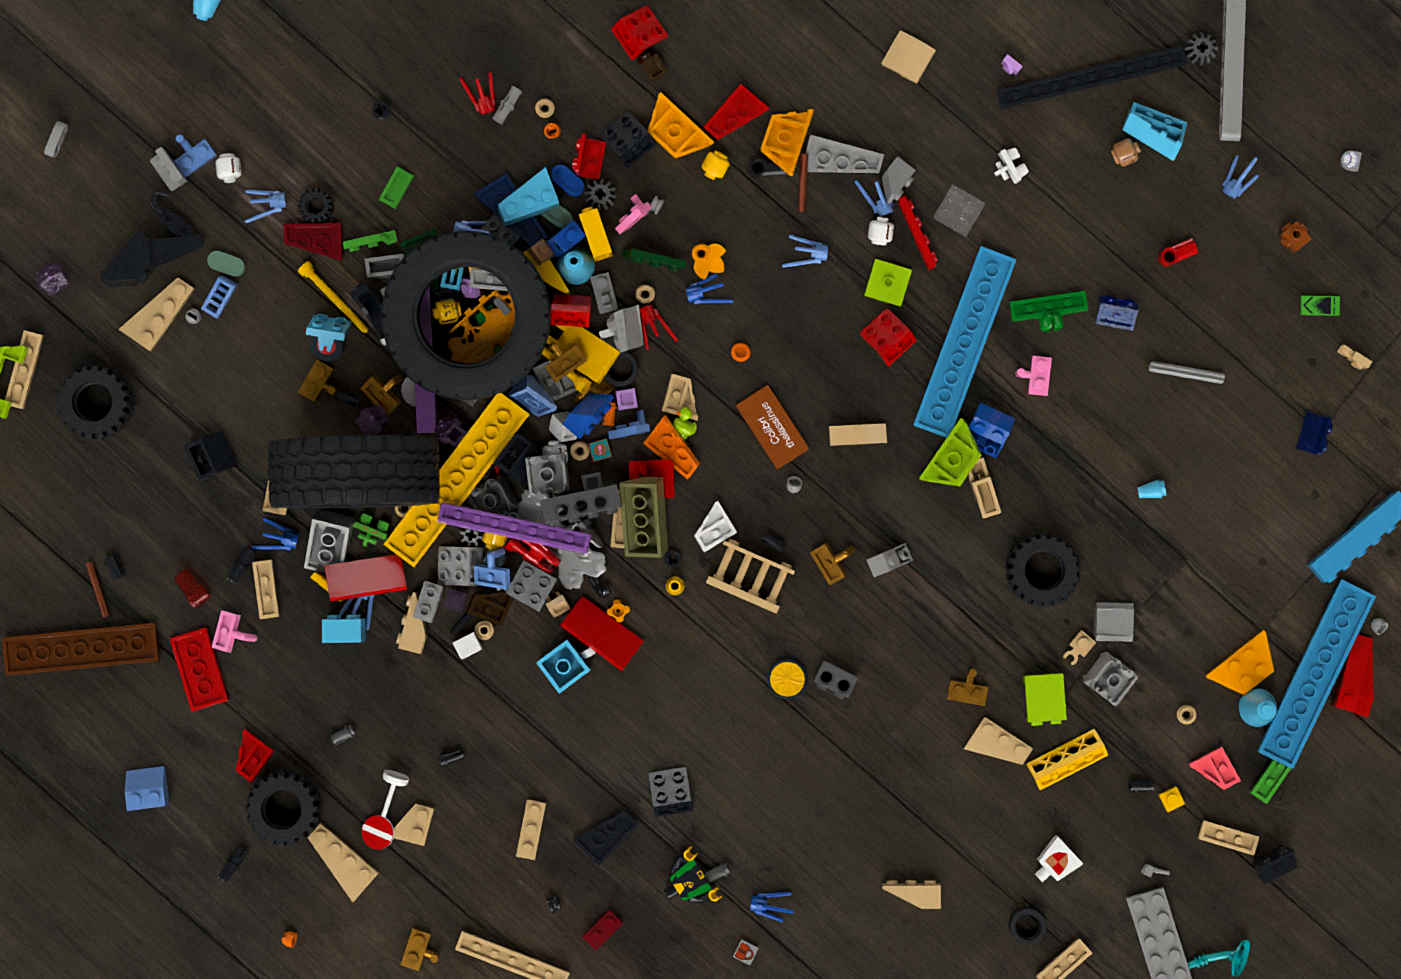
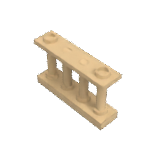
(735, 587)

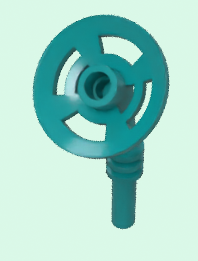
(1238, 958)

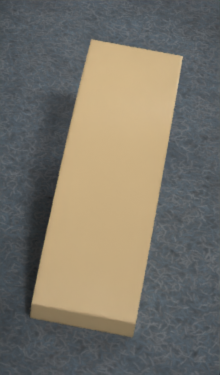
(857, 434)
(983, 489)

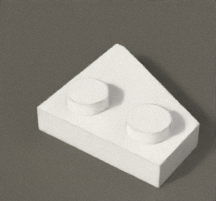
(714, 528)

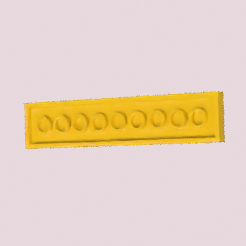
(458, 476)

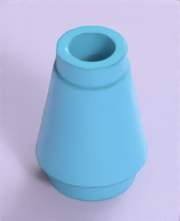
(1152, 490)

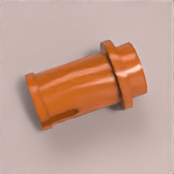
(610, 416)

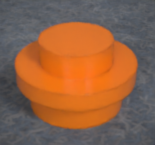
(740, 352)

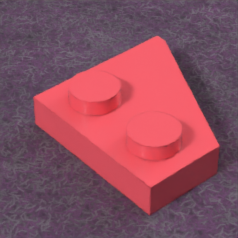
(1217, 768)

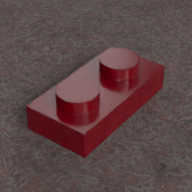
(602, 929)

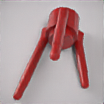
(485, 104)
(648, 315)

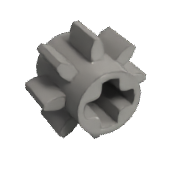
(474, 540)

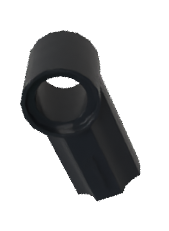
(769, 168)

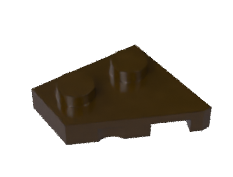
(490, 606)

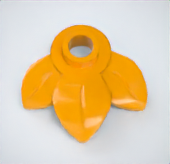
(709, 262)

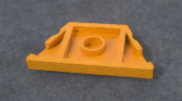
(675, 130)
(786, 138)
(1245, 666)

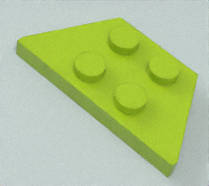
(954, 458)

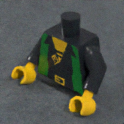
(690, 880)

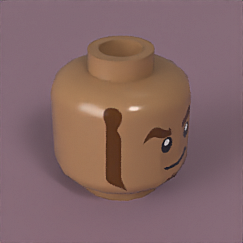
(1125, 152)

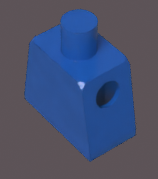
(565, 238)

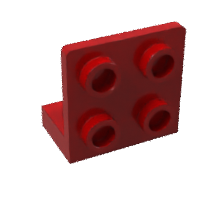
(639, 31)
(589, 158)
(570, 310)
(888, 336)
(655, 468)

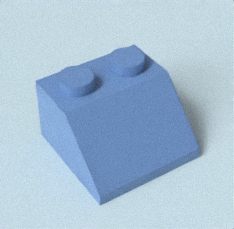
(146, 788)

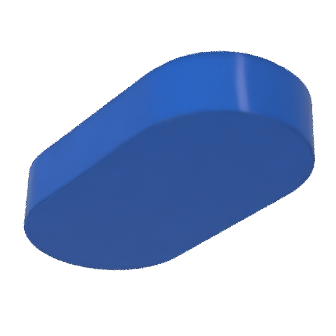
(567, 180)

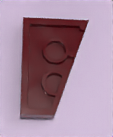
(316, 238)

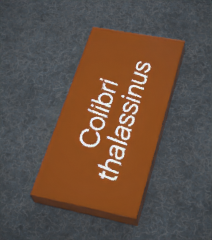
(772, 427)

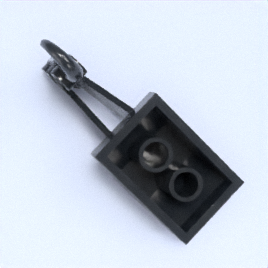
(141, 254)

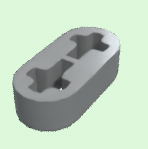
(56, 139)

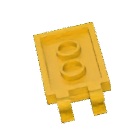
(598, 353)

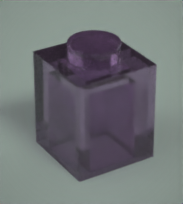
(455, 600)

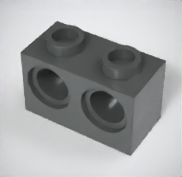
(594, 481)
(837, 675)

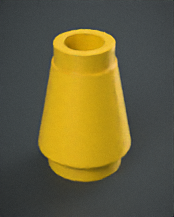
(679, 581)

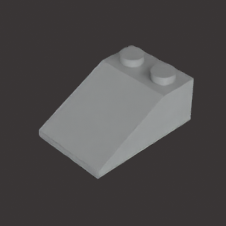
(328, 540)

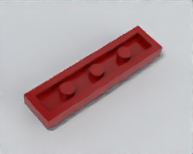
(914, 225)

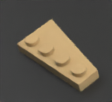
(154, 319)
(345, 864)

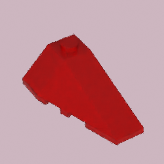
(1355, 684)

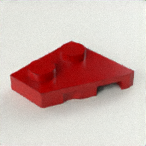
(252, 756)

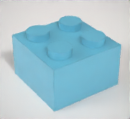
(343, 629)
(563, 666)

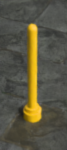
(308, 271)
(581, 383)

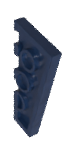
(495, 193)

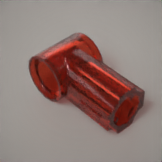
(195, 592)

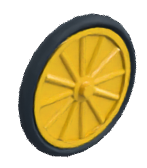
(787, 679)

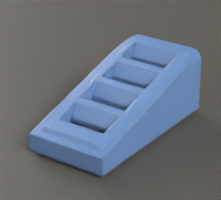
(213, 293)

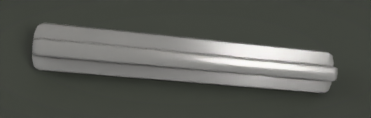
(1186, 372)

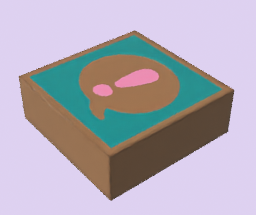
(600, 450)

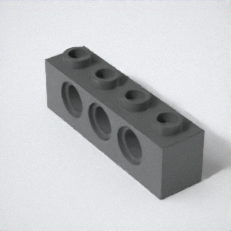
(608, 493)

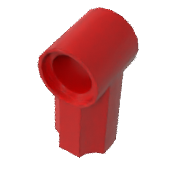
(1179, 252)

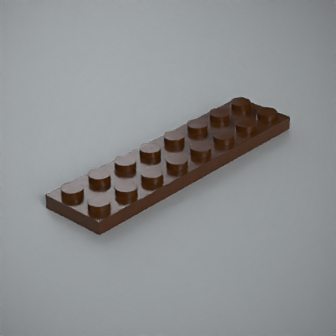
(80, 649)

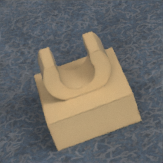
(558, 605)

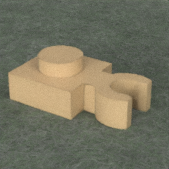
(1358, 360)
(1080, 645)

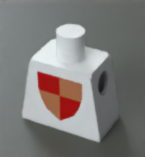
(1057, 860)

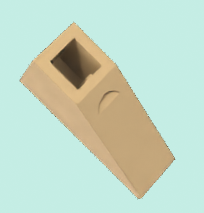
(414, 630)
(923, 895)

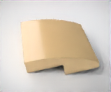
(908, 56)

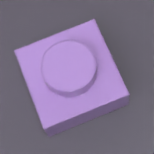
(1010, 65)
(469, 292)
(626, 399)

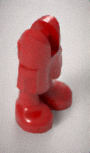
(535, 555)

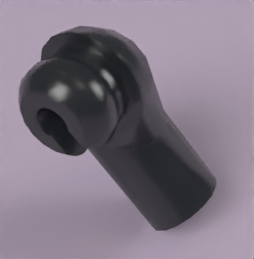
(598, 588)

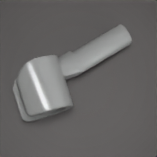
(1148, 870)

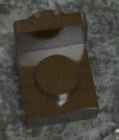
(652, 65)

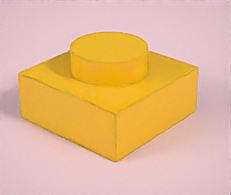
(1171, 799)

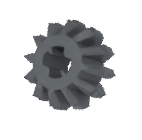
(1196, 54)
(600, 187)

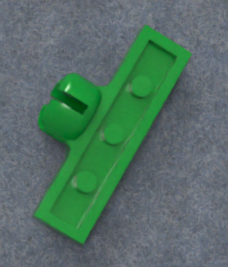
(1049, 309)

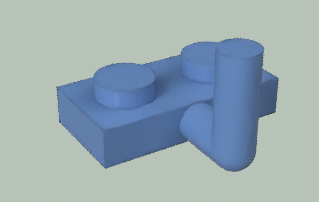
(194, 157)
(635, 427)
(490, 575)

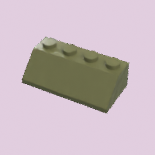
(644, 517)

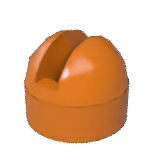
(550, 127)
(289, 939)

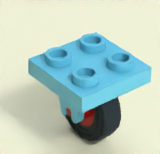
(327, 336)

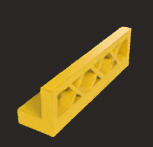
(1069, 762)

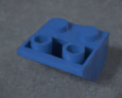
(587, 413)
(990, 429)

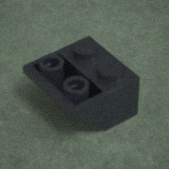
(210, 455)
(512, 458)

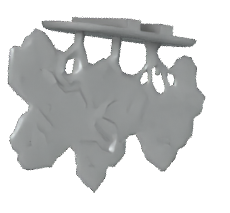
(572, 563)

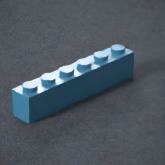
(1357, 539)

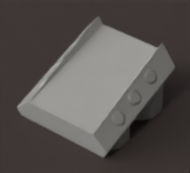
(626, 328)
(547, 474)
(1114, 621)
(1110, 678)

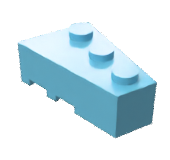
(1155, 129)
(529, 200)

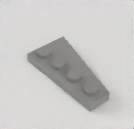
(837, 157)

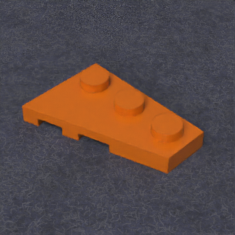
(669, 444)

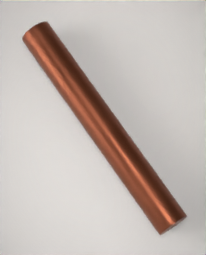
(803, 182)
(97, 589)

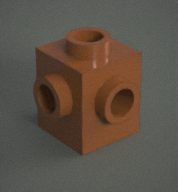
(1300, 233)

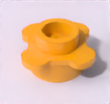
(623, 610)

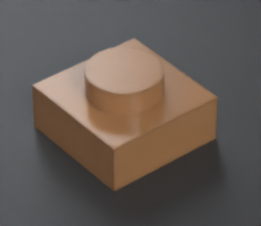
(540, 252)

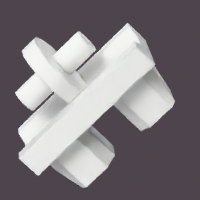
(1007, 158)

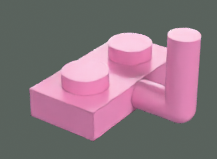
(638, 211)
(1038, 375)
(227, 632)

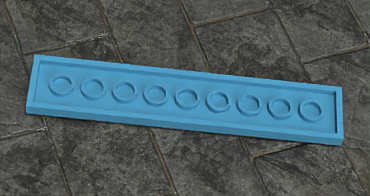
(964, 342)
(1316, 674)

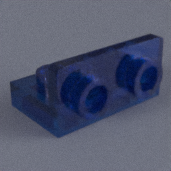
(1116, 313)
(1314, 434)

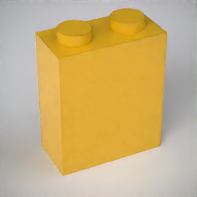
(595, 234)

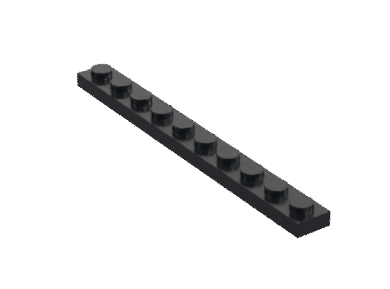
(1091, 77)

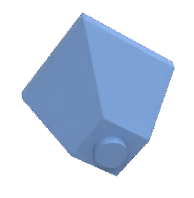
(532, 396)

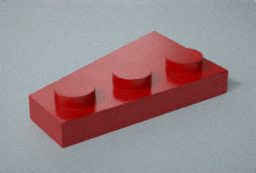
(735, 112)

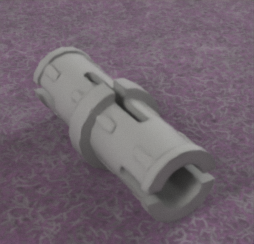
(507, 105)

